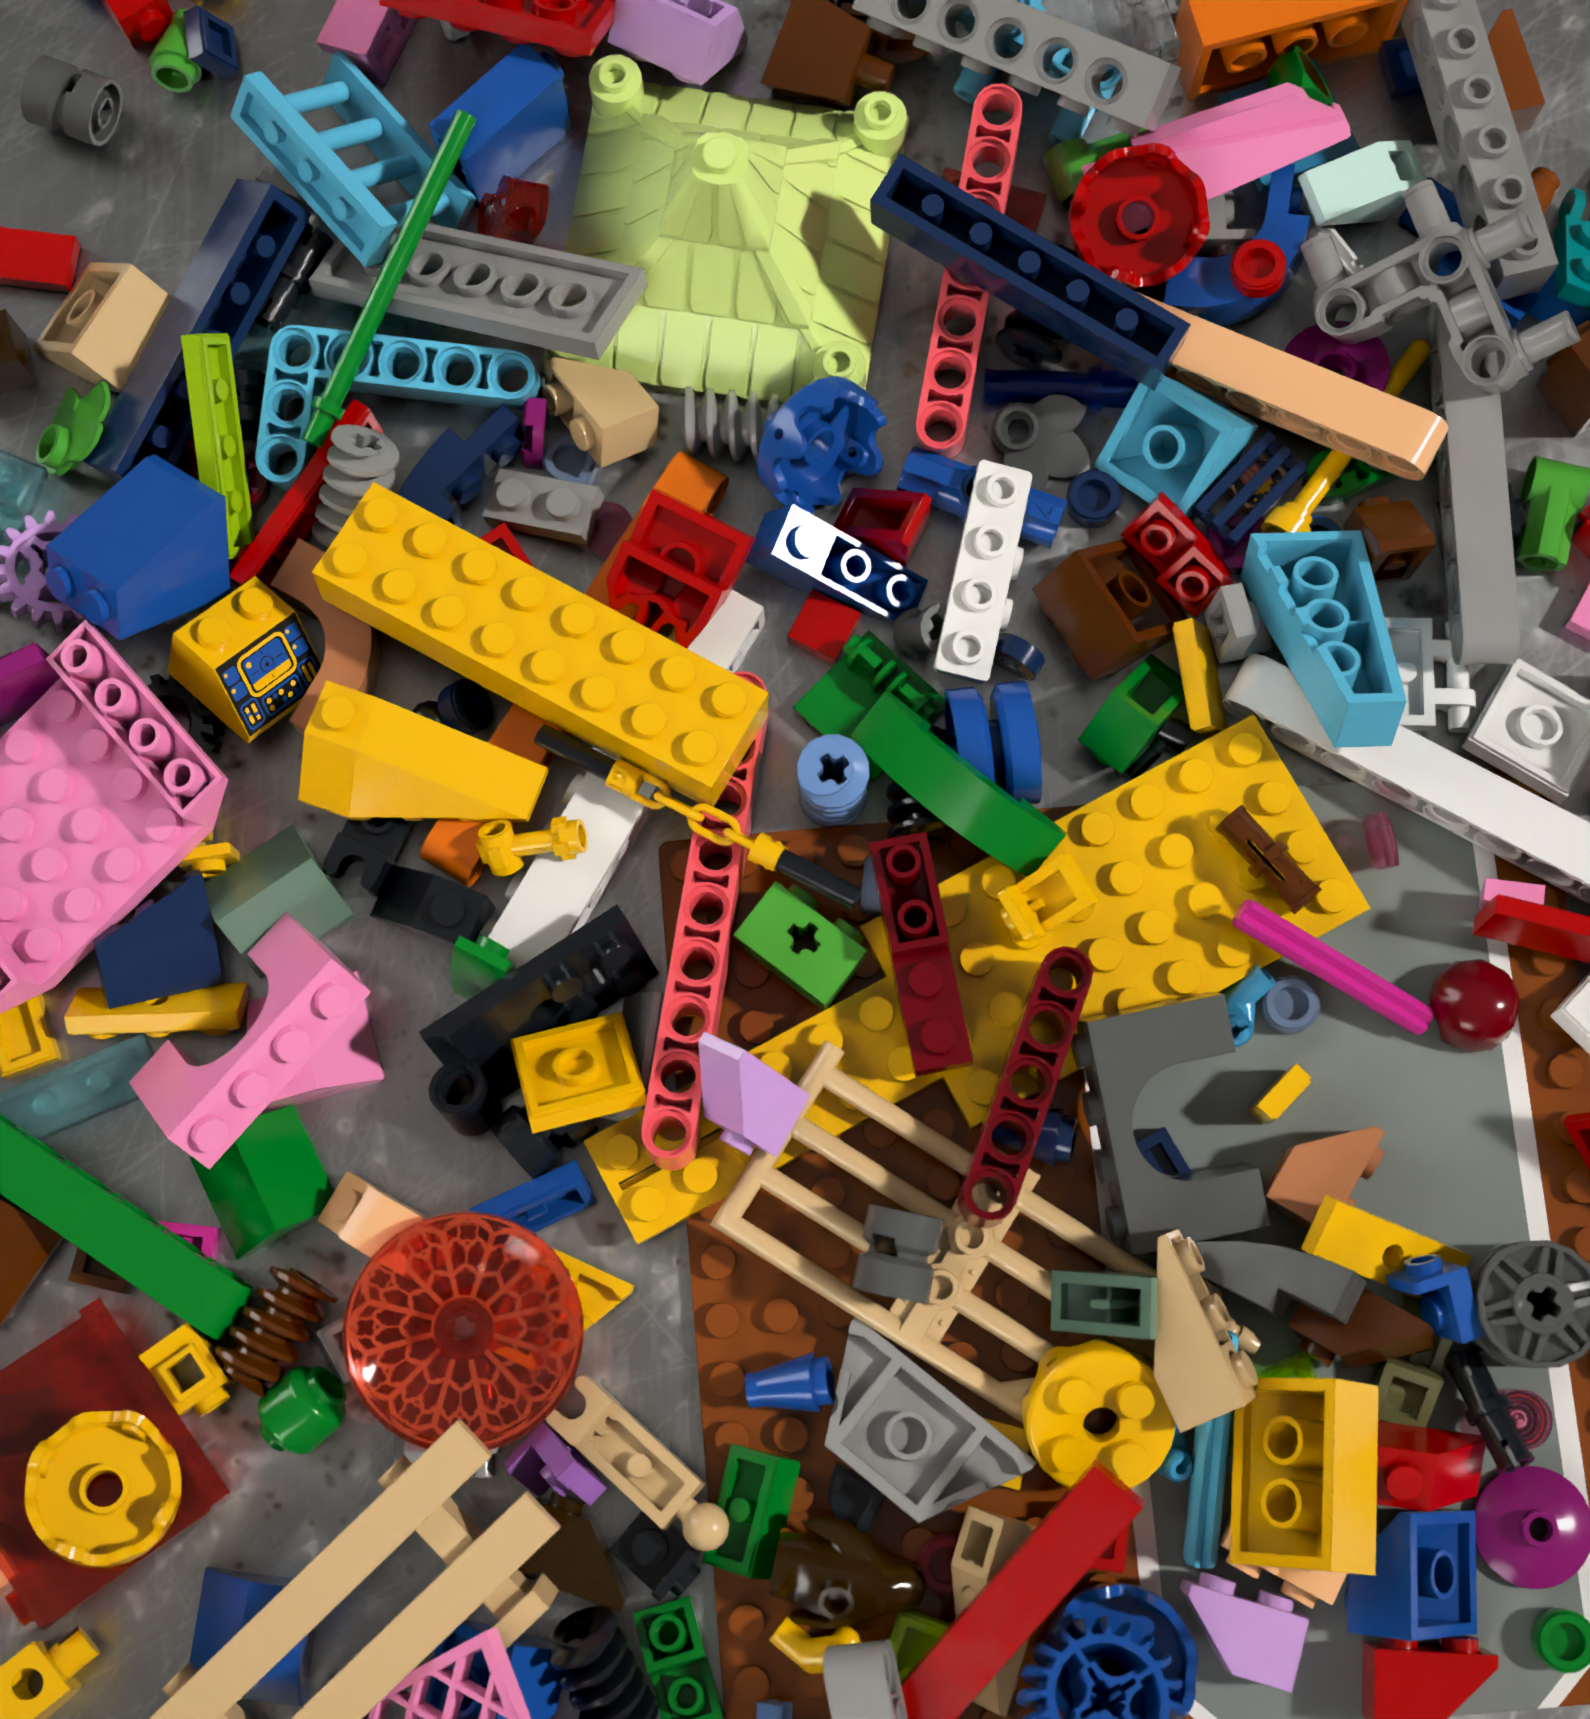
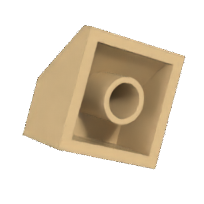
(104, 323)

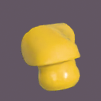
(806, 1650)

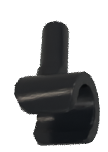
(1173, 735)

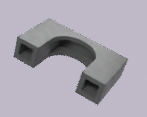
(1119, 1057)

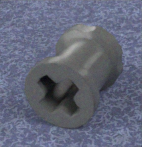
(919, 631)

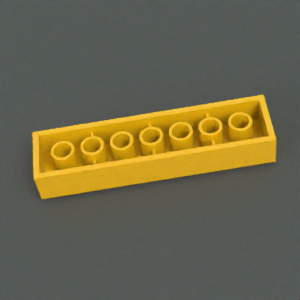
(542, 644)

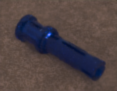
(1095, 388)

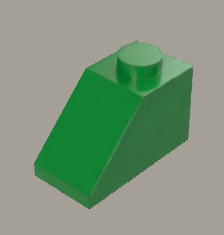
(1134, 714)

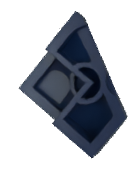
(161, 949)

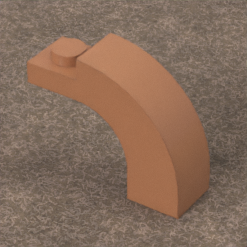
(351, 645)

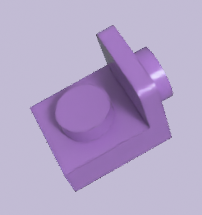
(550, 1461)

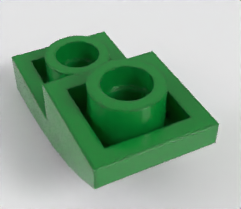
(477, 965)
(678, 1661)

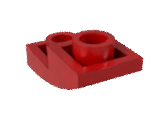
(1180, 552)

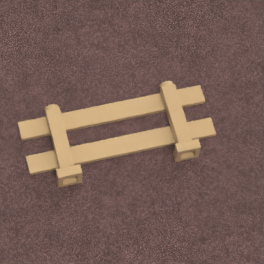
(478, 1572)

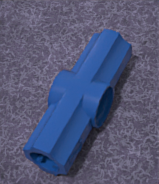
(951, 482)

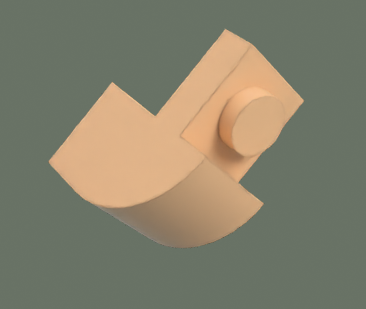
(365, 1214)

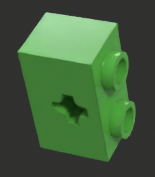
(769, 940)

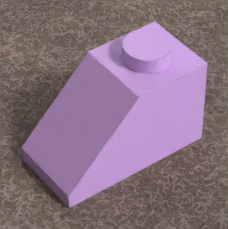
(747, 1097)

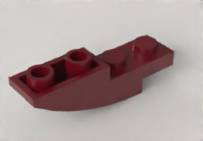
(920, 954)

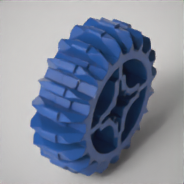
(1090, 1681)

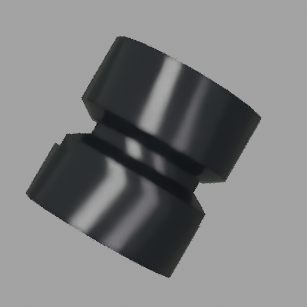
(537, 1151)

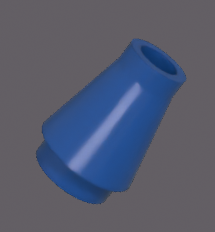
(795, 1384)

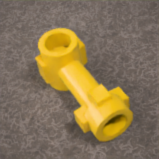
(504, 849)

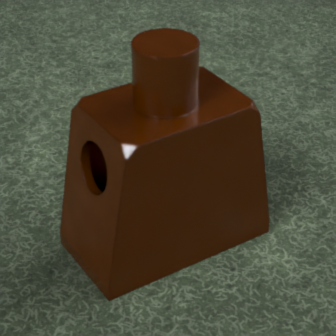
(826, 56)

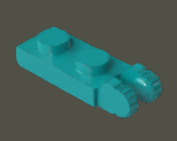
(1573, 251)

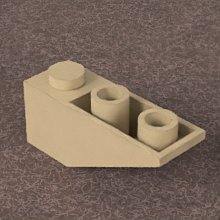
(1193, 1351)
(980, 1552)

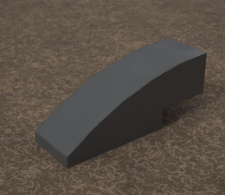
(1276, 1274)

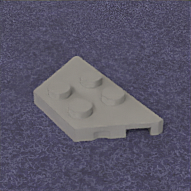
(912, 1432)

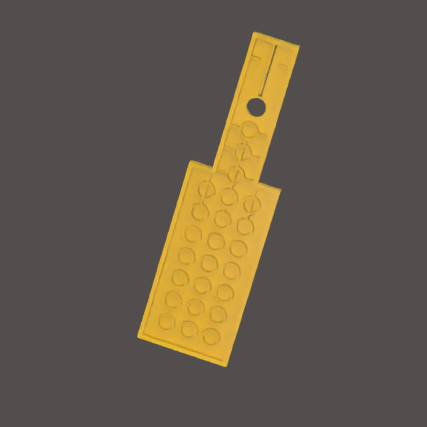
(1153, 937)

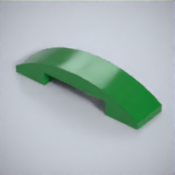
(954, 788)

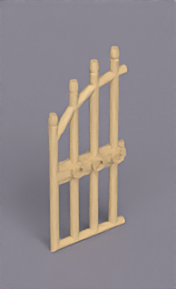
(962, 1248)

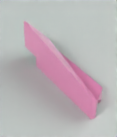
(1244, 140)

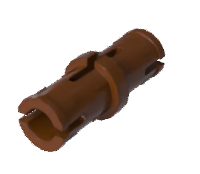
(1268, 859)

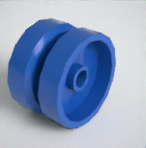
(1003, 744)

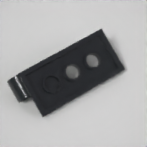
(550, 991)

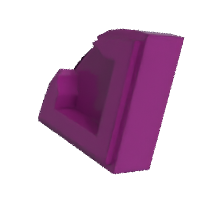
(536, 430)

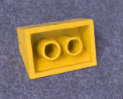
(1306, 1476)

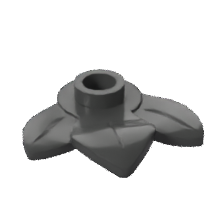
(1050, 445)

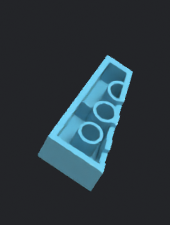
(1330, 629)

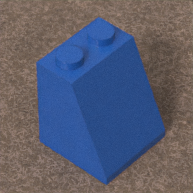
(143, 551)

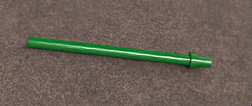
(328, 406)

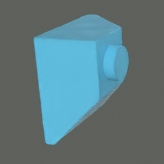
(1174, 443)

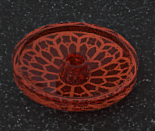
(498, 1377)

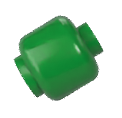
(302, 1410)

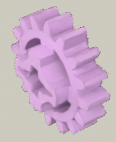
(34, 593)

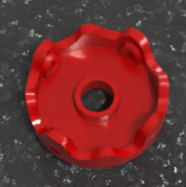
(1161, 183)

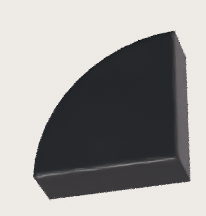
(853, 1498)

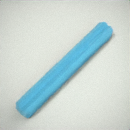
(1207, 1489)

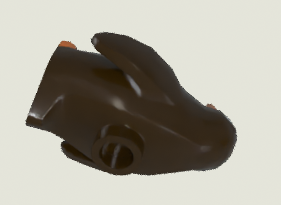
(841, 1576)

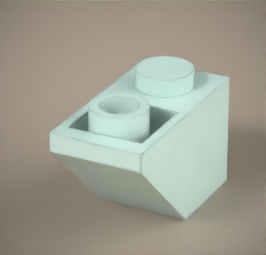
(1362, 184)

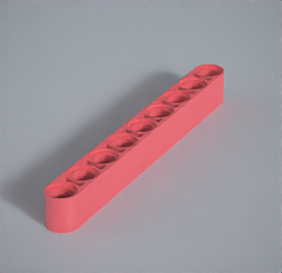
(700, 942)

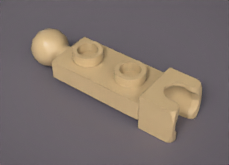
(640, 1466)

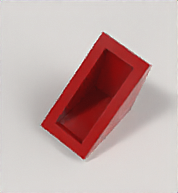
(886, 520)

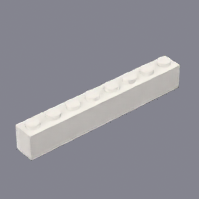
(561, 895)

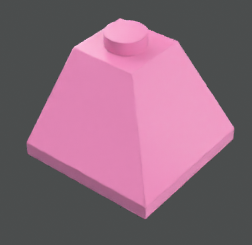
(340, 1065)

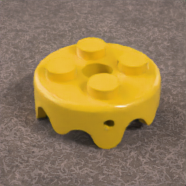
(1092, 1377)
(72, 1457)

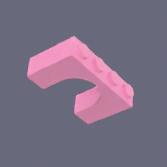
(214, 1103)

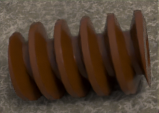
(274, 1329)

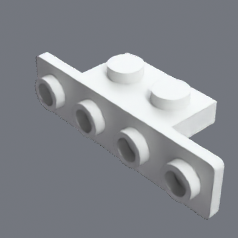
(983, 572)

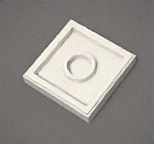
(1533, 730)

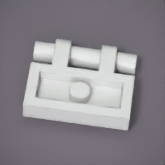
(1415, 658)

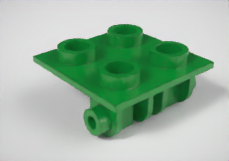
(857, 683)

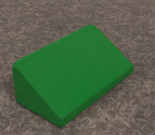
(757, 1501)

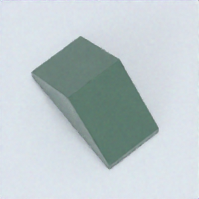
(1105, 1303)

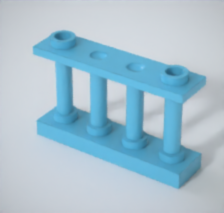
(322, 178)

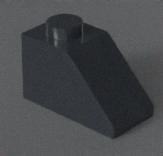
(431, 906)

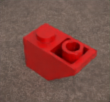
(1422, 1679)

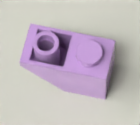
(1248, 1635)

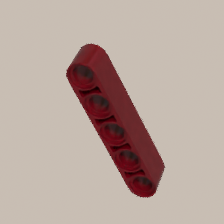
(1041, 1063)

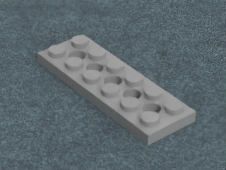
(449, 290)

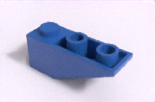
(822, 558)

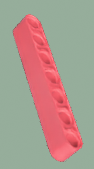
(962, 299)

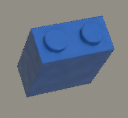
(518, 118)

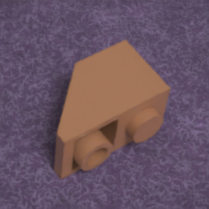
(1322, 1168)

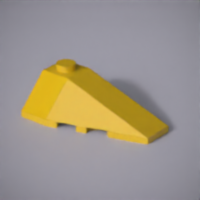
(388, 762)

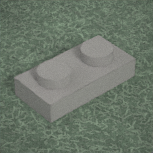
(543, 506)

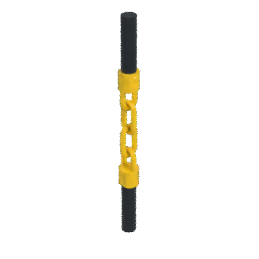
(763, 850)

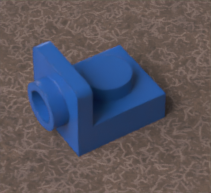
(1446, 1296)

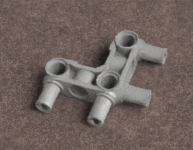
(1465, 298)

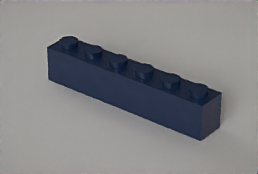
(1027, 272)
(215, 296)

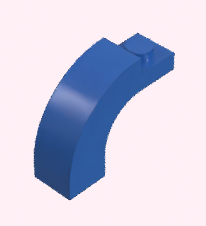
(1206, 284)

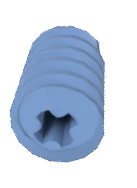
(838, 760)

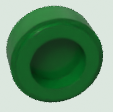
(1561, 1640)

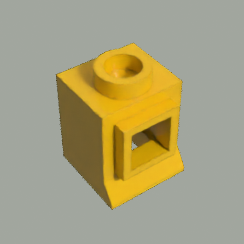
(204, 1395)

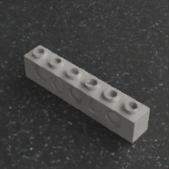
(1145, 77)
(1477, 134)

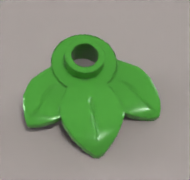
(74, 429)

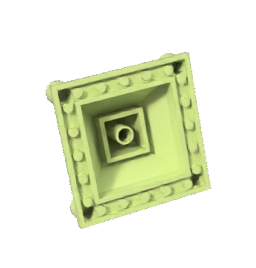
(743, 230)

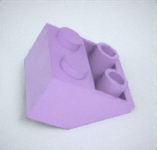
(679, 35)

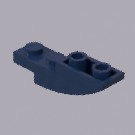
(455, 468)

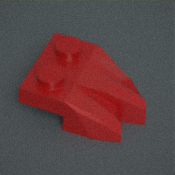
(677, 566)

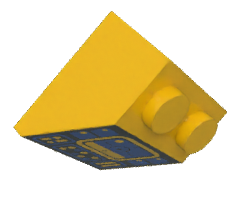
(245, 659)

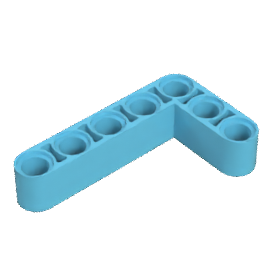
(375, 377)

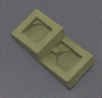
(1411, 1382)

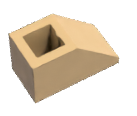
(602, 409)

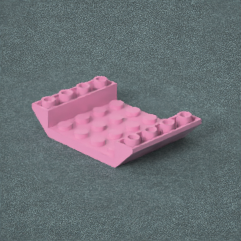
(92, 811)

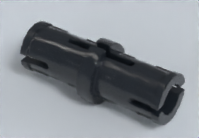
(294, 277)
(1489, 1411)

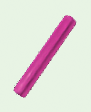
(1333, 967)

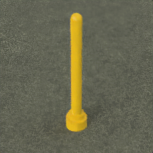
(1296, 515)

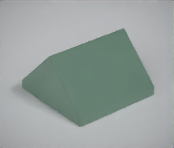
(266, 884)

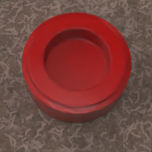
(1258, 268)

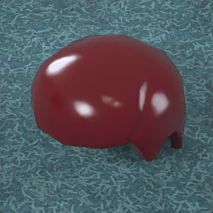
(1474, 1005)

